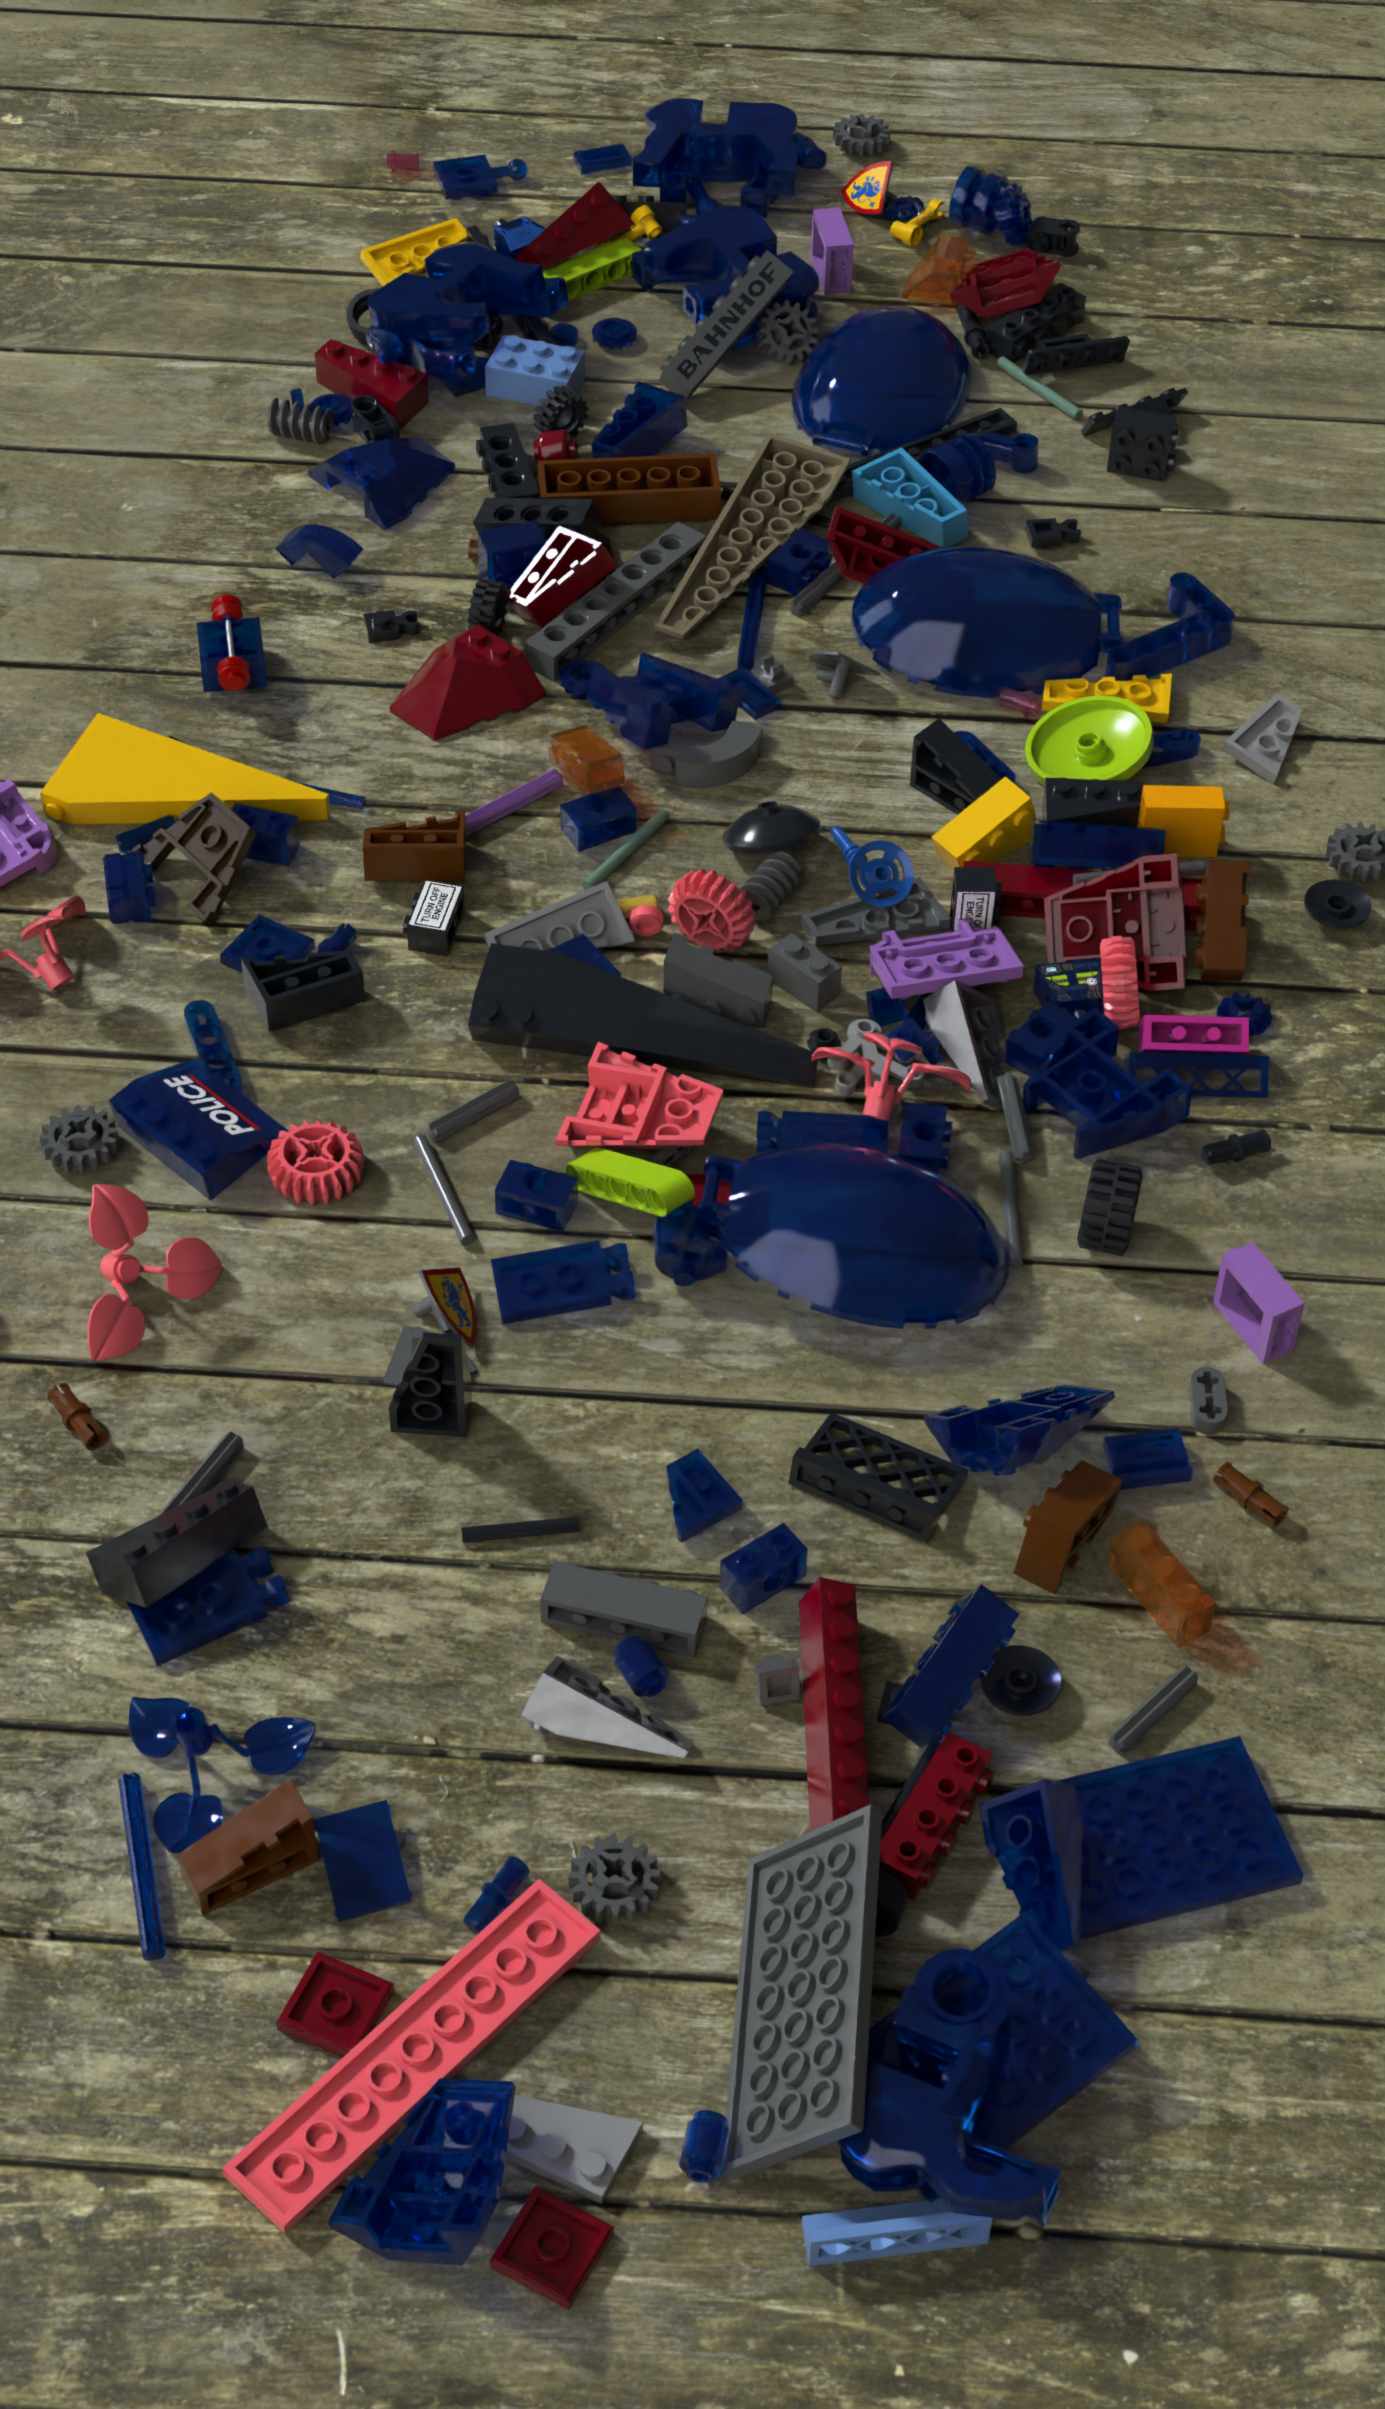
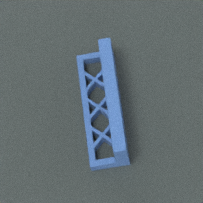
(889, 2231)

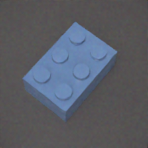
(529, 368)

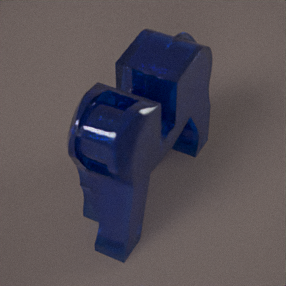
(754, 147)
(713, 254)
(466, 283)

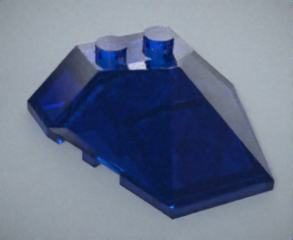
(388, 475)
(1016, 1430)
(436, 2180)

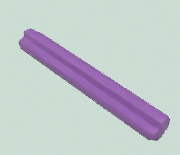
(513, 801)

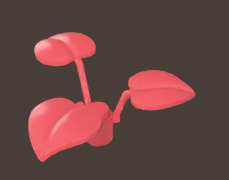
(51, 963)
(881, 1096)
(113, 1221)

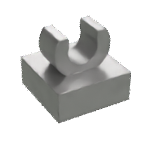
(772, 675)
(777, 1680)

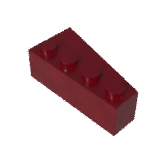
(579, 229)
(359, 373)

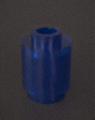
(640, 1667)
(705, 2146)

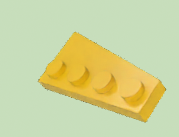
(408, 252)
(1149, 694)

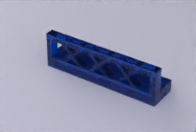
(1206, 1063)

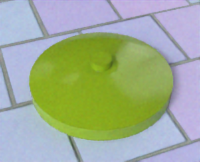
(1090, 740)

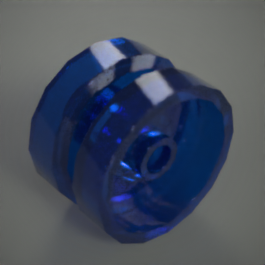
(975, 200)

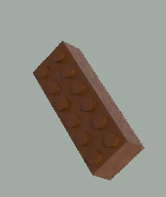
(638, 487)

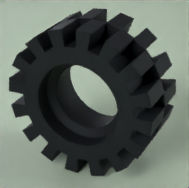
(561, 411)
(488, 605)

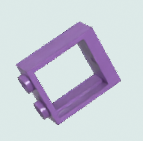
(830, 248)
(1258, 1302)

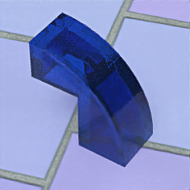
(324, 544)

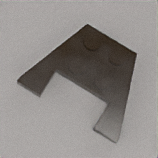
(213, 841)

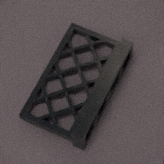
(870, 1493)

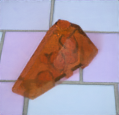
(937, 271)

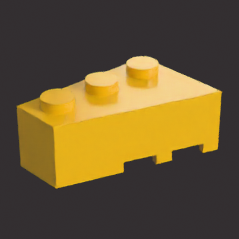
(987, 827)

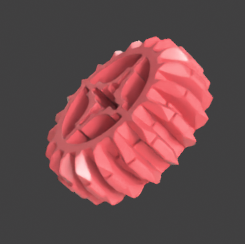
(711, 910)
(1120, 981)
(315, 1172)

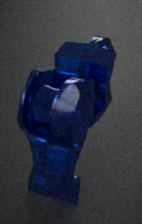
(923, 2132)

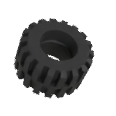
(1110, 1207)

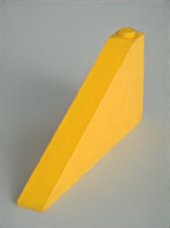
(139, 776)

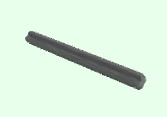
(828, 579)

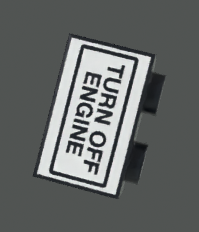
(975, 897)
(434, 917)

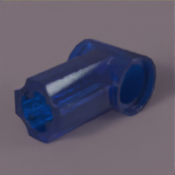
(1018, 450)

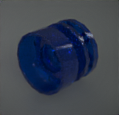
(961, 466)

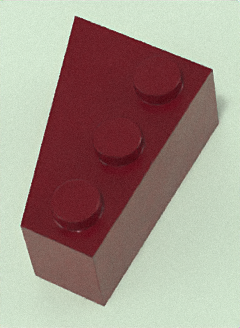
(559, 576)

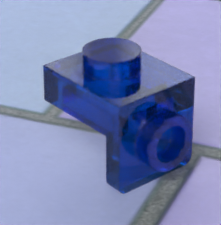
(925, 1039)

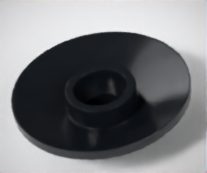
(1337, 903)
(1026, 1668)

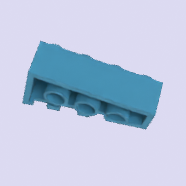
(905, 488)

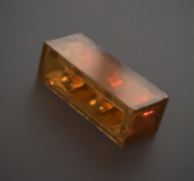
(586, 759)
(1161, 1583)

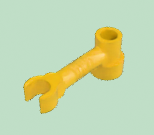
(645, 224)
(912, 232)

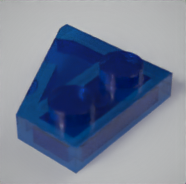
(698, 1495)

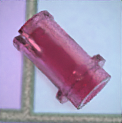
(402, 161)
(1021, 702)

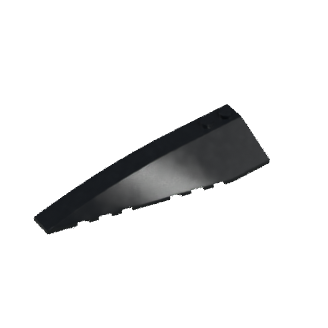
(570, 1006)

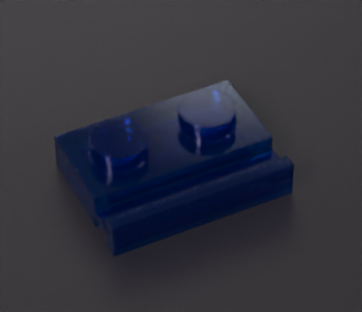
(1148, 1458)

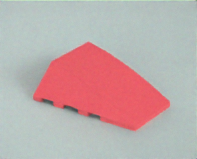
(639, 1106)

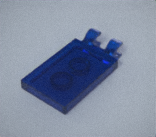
(819, 1128)
(561, 1280)
(210, 1605)

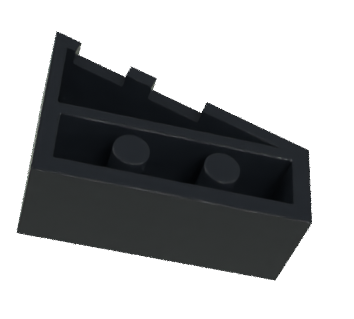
(948, 768)
(1092, 801)
(303, 988)

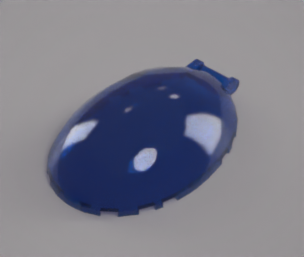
(882, 381)
(983, 621)
(857, 1233)

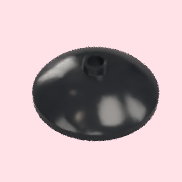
(771, 829)

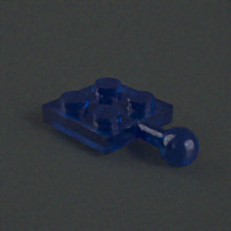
(474, 176)

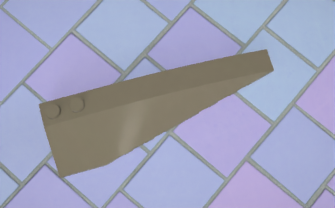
(770, 503)

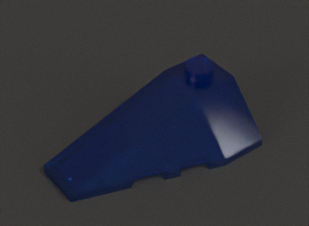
(1040, 1850)

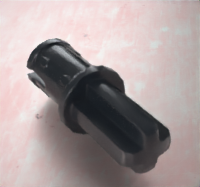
(1236, 1147)

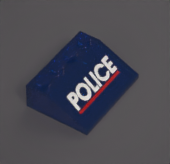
(195, 1124)

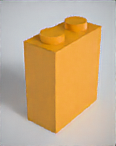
(1189, 815)

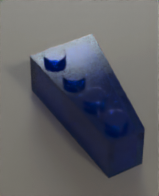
(643, 424)
(1091, 844)
(949, 1668)

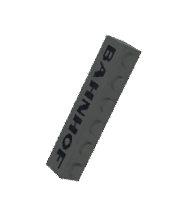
(726, 325)

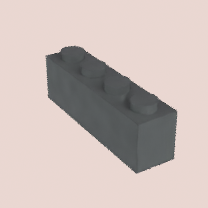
(624, 1608)

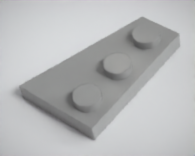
(1265, 737)

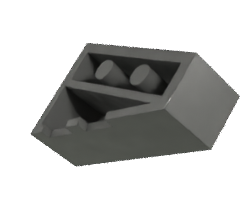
(717, 985)

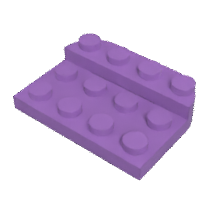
(23, 837)
(933, 961)

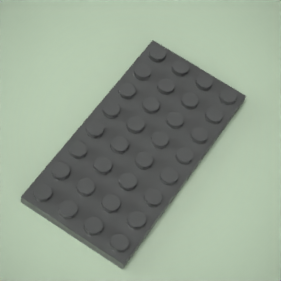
(804, 1994)

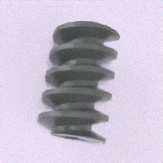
(299, 423)
(771, 884)

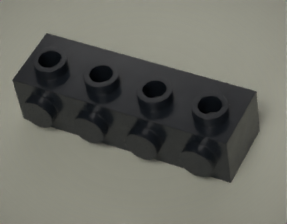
(1019, 331)

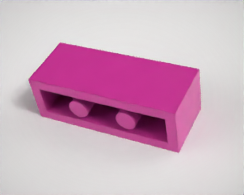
(1193, 1035)

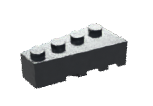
(177, 1544)

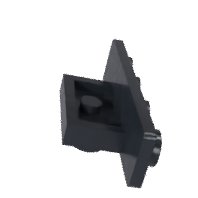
(665, 212)
(1073, 352)
(1157, 405)

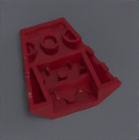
(1006, 283)

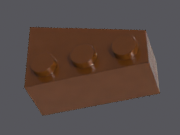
(416, 852)
(1222, 921)
(1063, 1522)
(250, 1850)

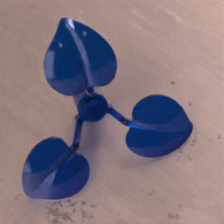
(163, 1723)

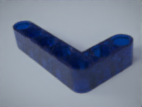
(1202, 628)

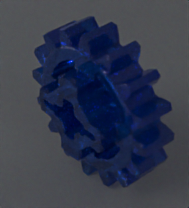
(1013, 214)

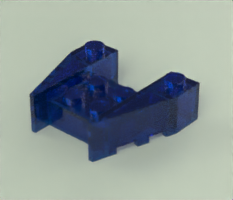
(660, 697)
(1099, 1094)

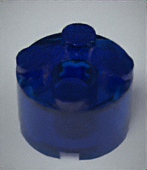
(687, 1247)

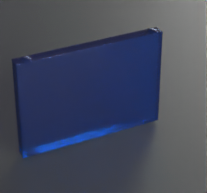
(362, 1861)

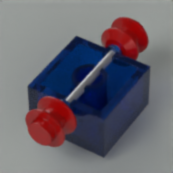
(231, 648)

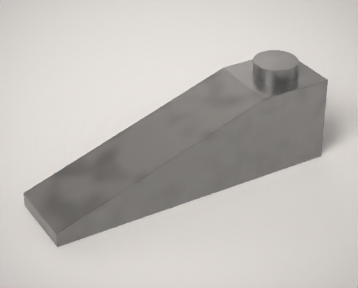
(970, 1033)
(575, 1707)

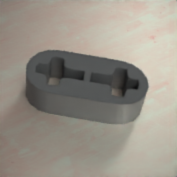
(1215, 1400)

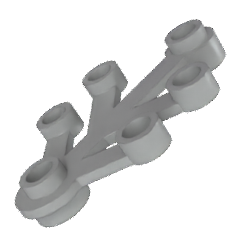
(856, 1042)

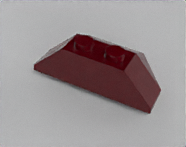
(868, 546)

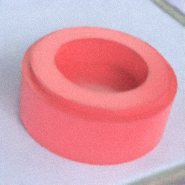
(646, 920)

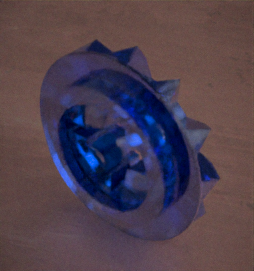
(903, 209)
(614, 333)
(338, 403)
(573, 672)
(1260, 1013)

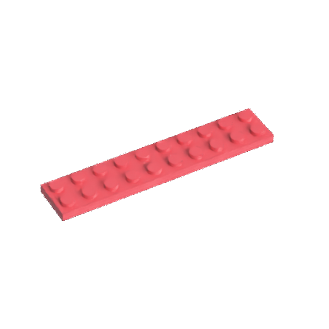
(398, 2062)

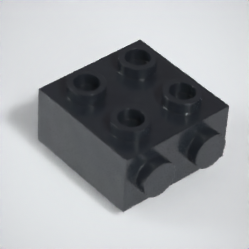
(1142, 444)

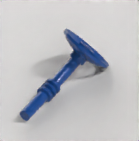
(876, 870)

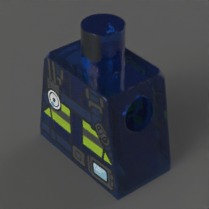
(1070, 985)

